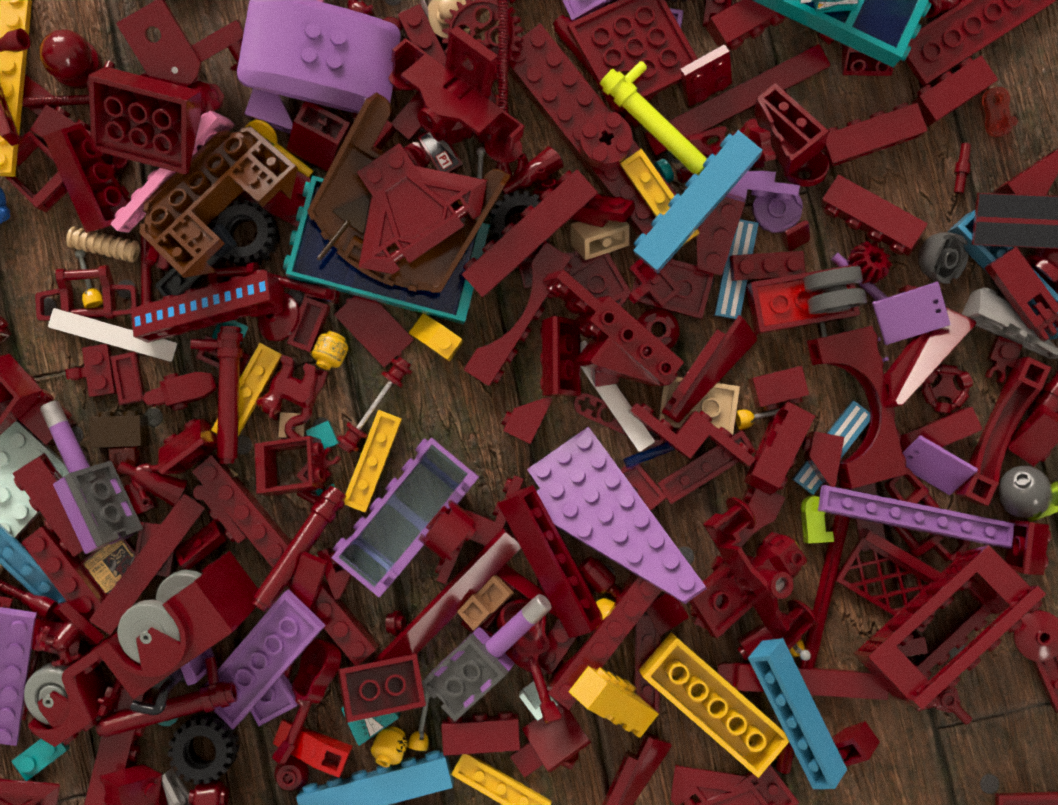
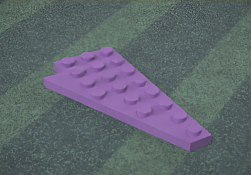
(602, 509)

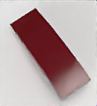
(945, 429)

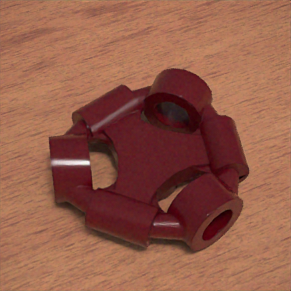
(946, 388)

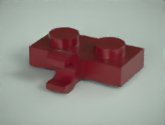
(659, 285)
(97, 371)

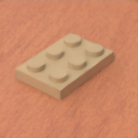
(718, 403)

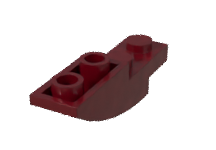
(598, 210)

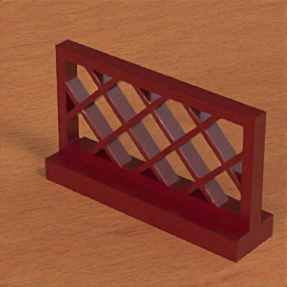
(898, 557)

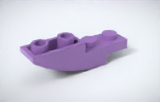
(762, 182)

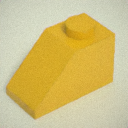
(436, 337)

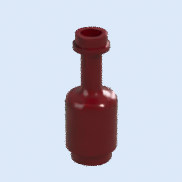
(598, 577)

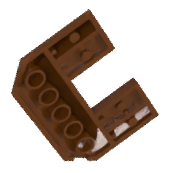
(217, 174)

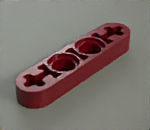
(614, 425)

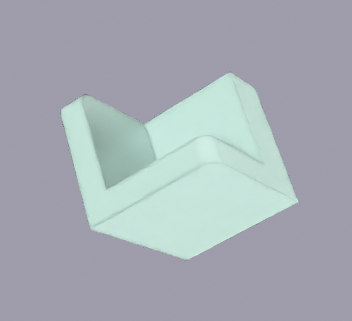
(531, 699)

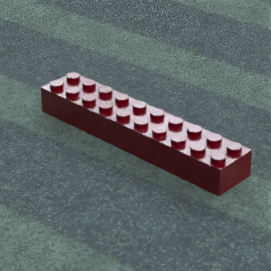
(567, 105)

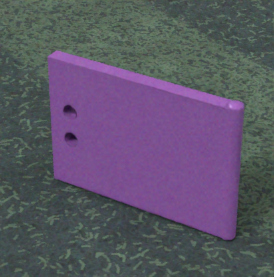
(911, 313)
(937, 465)

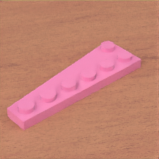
(129, 216)

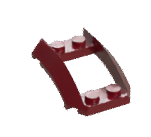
(558, 638)

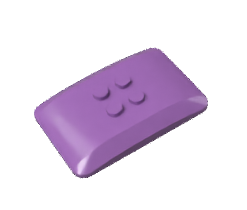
(317, 52)

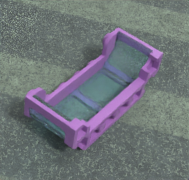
(391, 532)

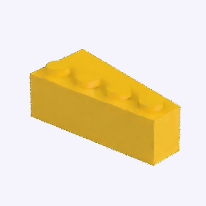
(613, 699)

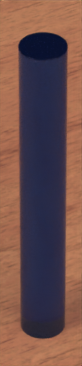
(647, 454)

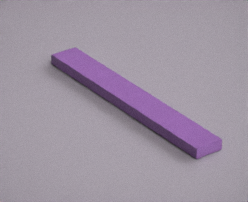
(916, 517)

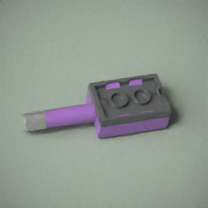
(92, 494)
(480, 661)

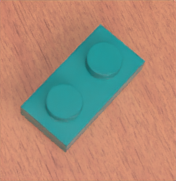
(37, 758)

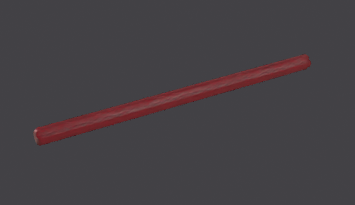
(820, 610)

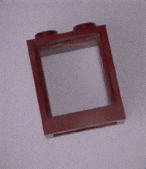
(53, 190)
(266, 465)

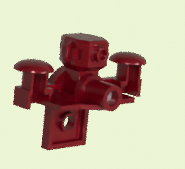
(173, 56)
(464, 104)
(752, 581)

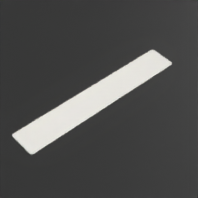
(110, 334)
(619, 407)

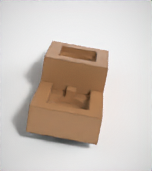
(485, 602)

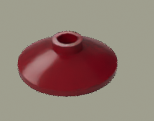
(279, 326)
(1028, 636)

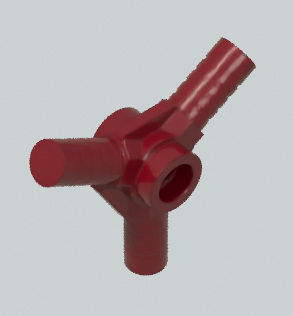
(950, 702)

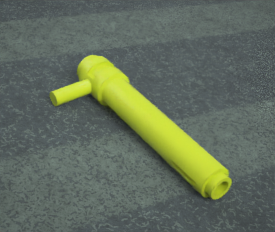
(626, 95)

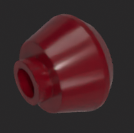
(296, 770)

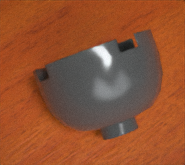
(943, 256)
(1025, 491)

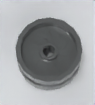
(834, 285)

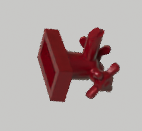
(73, 628)

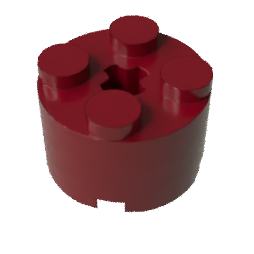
(612, 128)
(448, 530)

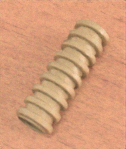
(103, 244)

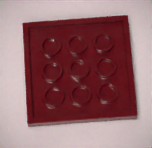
(632, 33)

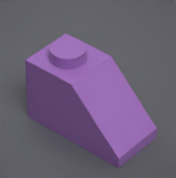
(269, 108)

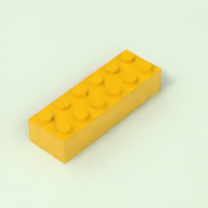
(714, 704)

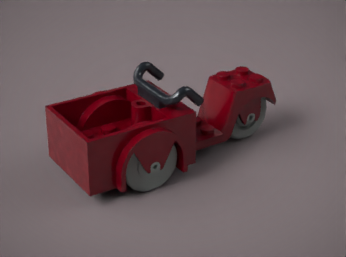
(145, 651)

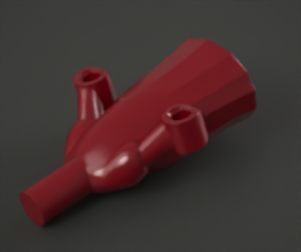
(535, 170)
(149, 478)

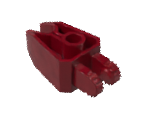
(180, 390)

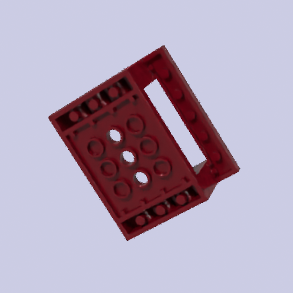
(997, 591)

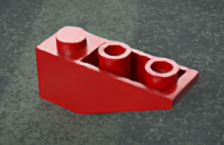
(316, 749)

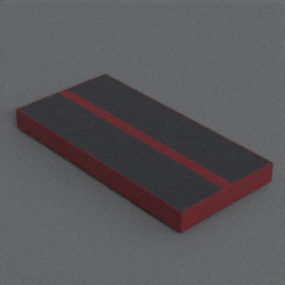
(1016, 220)

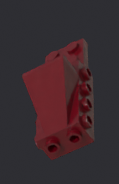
(618, 340)

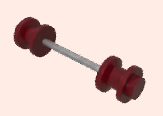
(396, 373)

